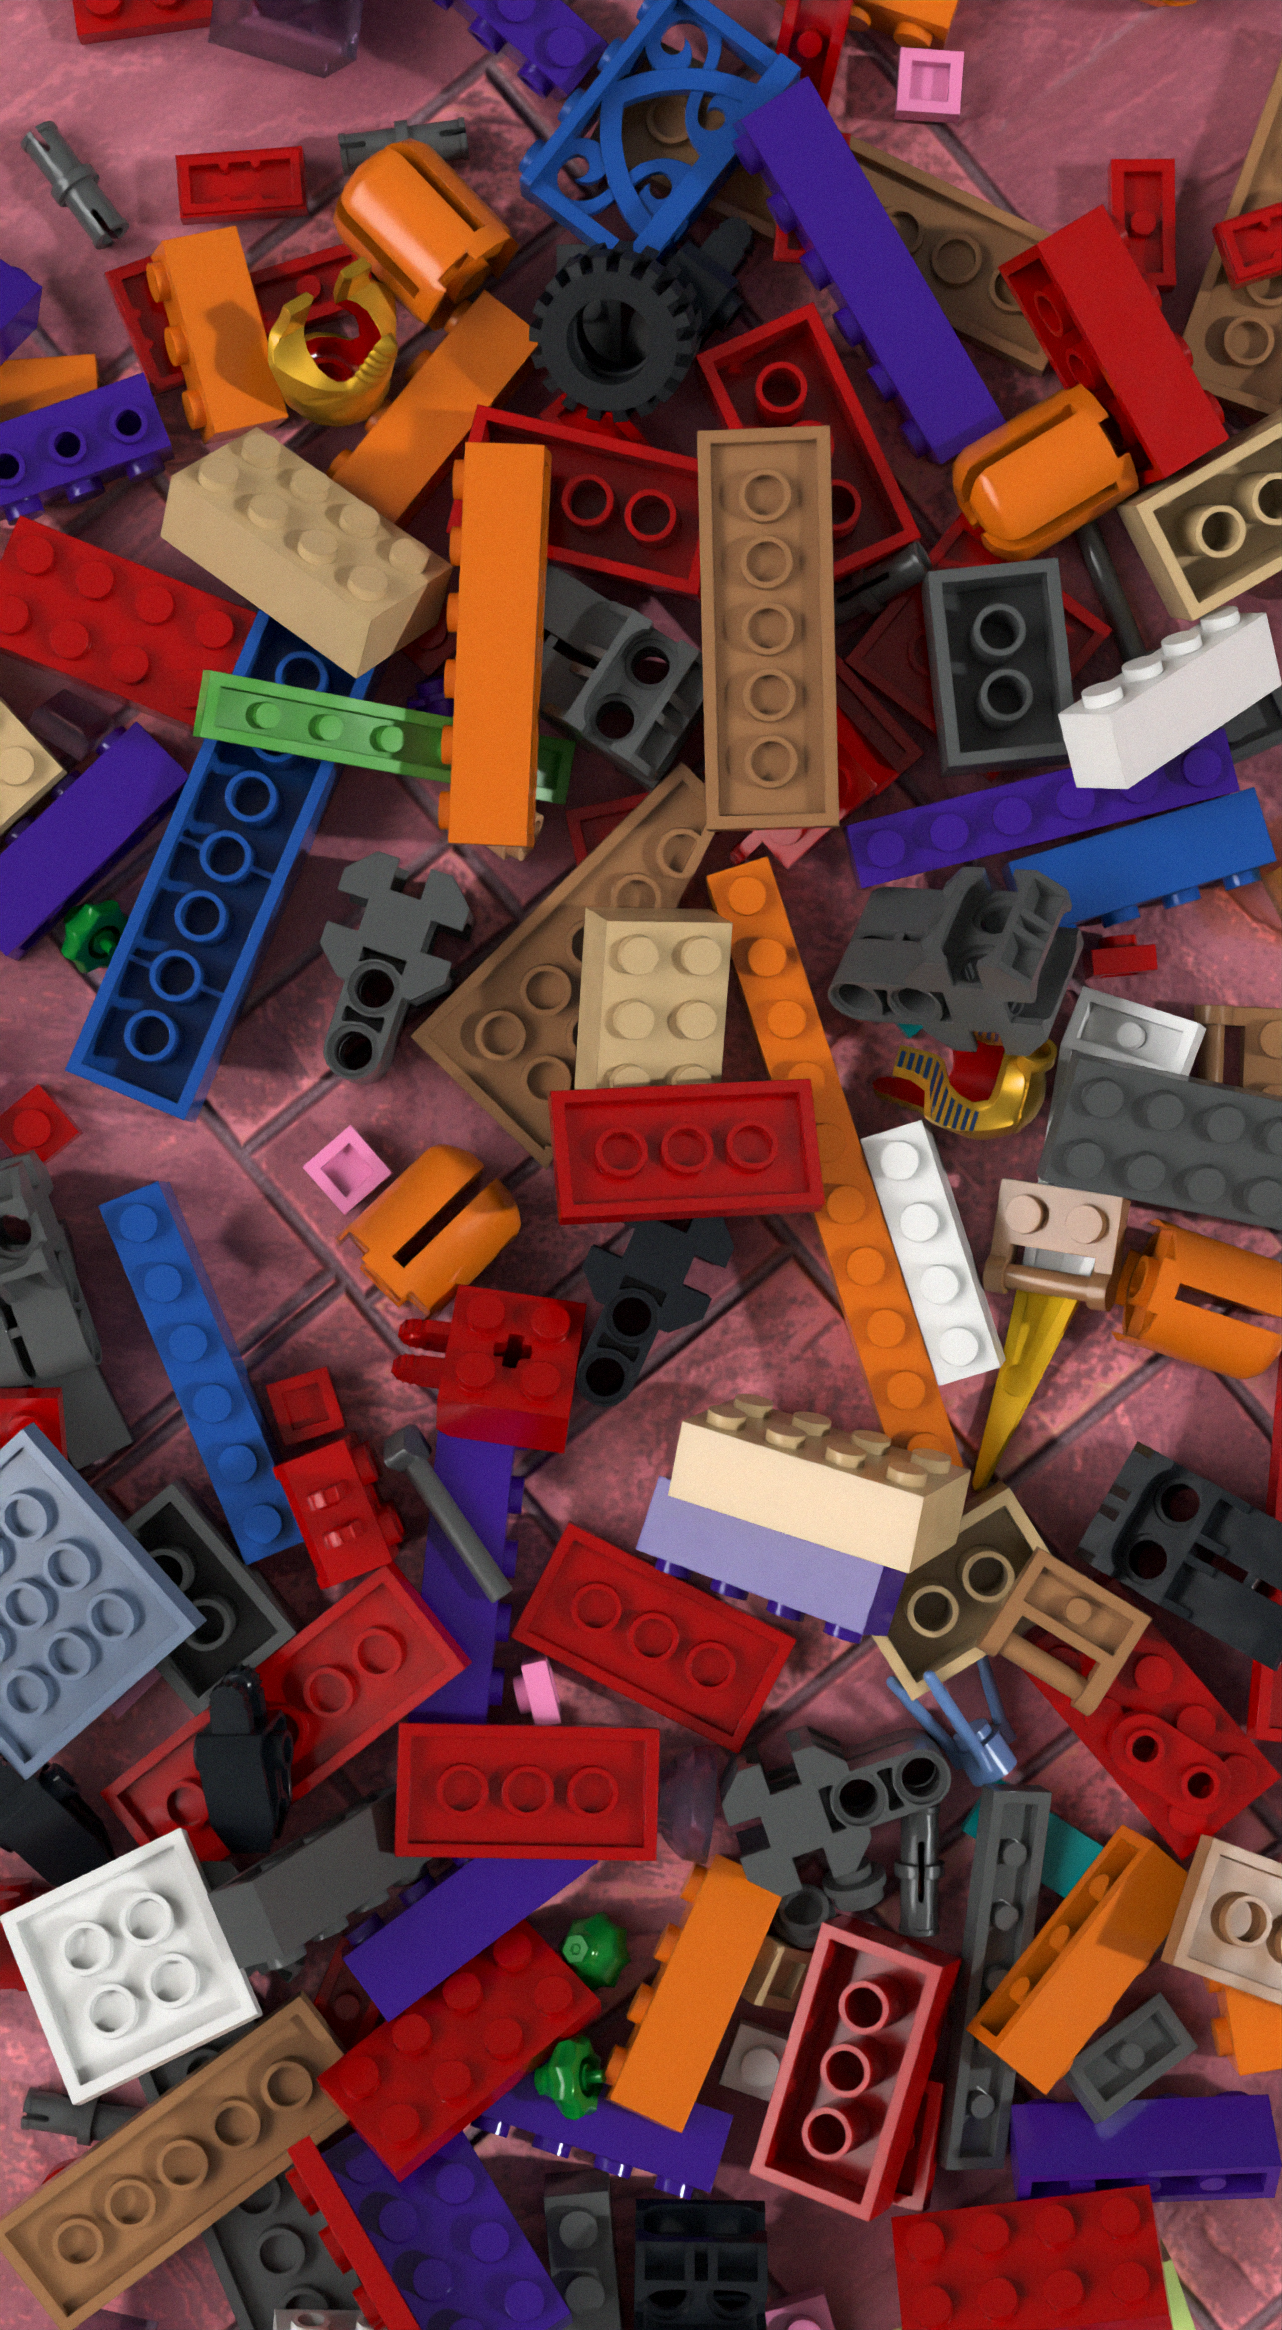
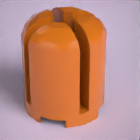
(422, 230)
(1042, 475)
(411, 1208)
(1188, 1332)

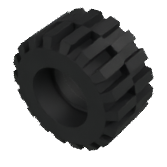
(585, 373)

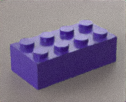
(449, 2240)

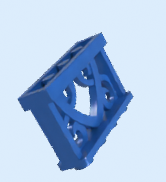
(653, 220)

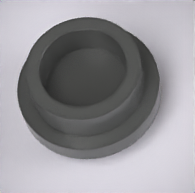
(857, 1889)
(801, 1916)

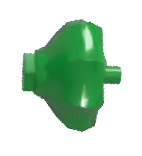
(93, 934)
(596, 1950)
(572, 2078)

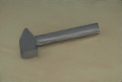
(1110, 592)
(408, 1453)

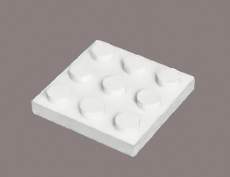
(129, 1967)

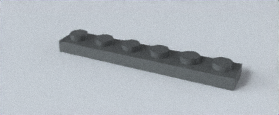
(995, 1936)

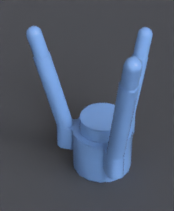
(976, 1745)

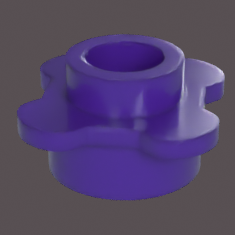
(431, 697)

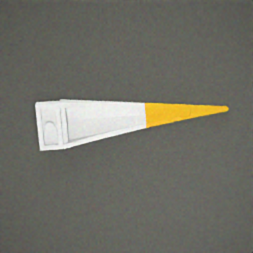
(1111, 1030)

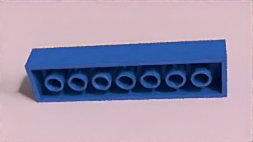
(213, 897)

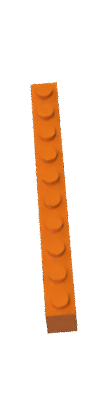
(851, 1220)

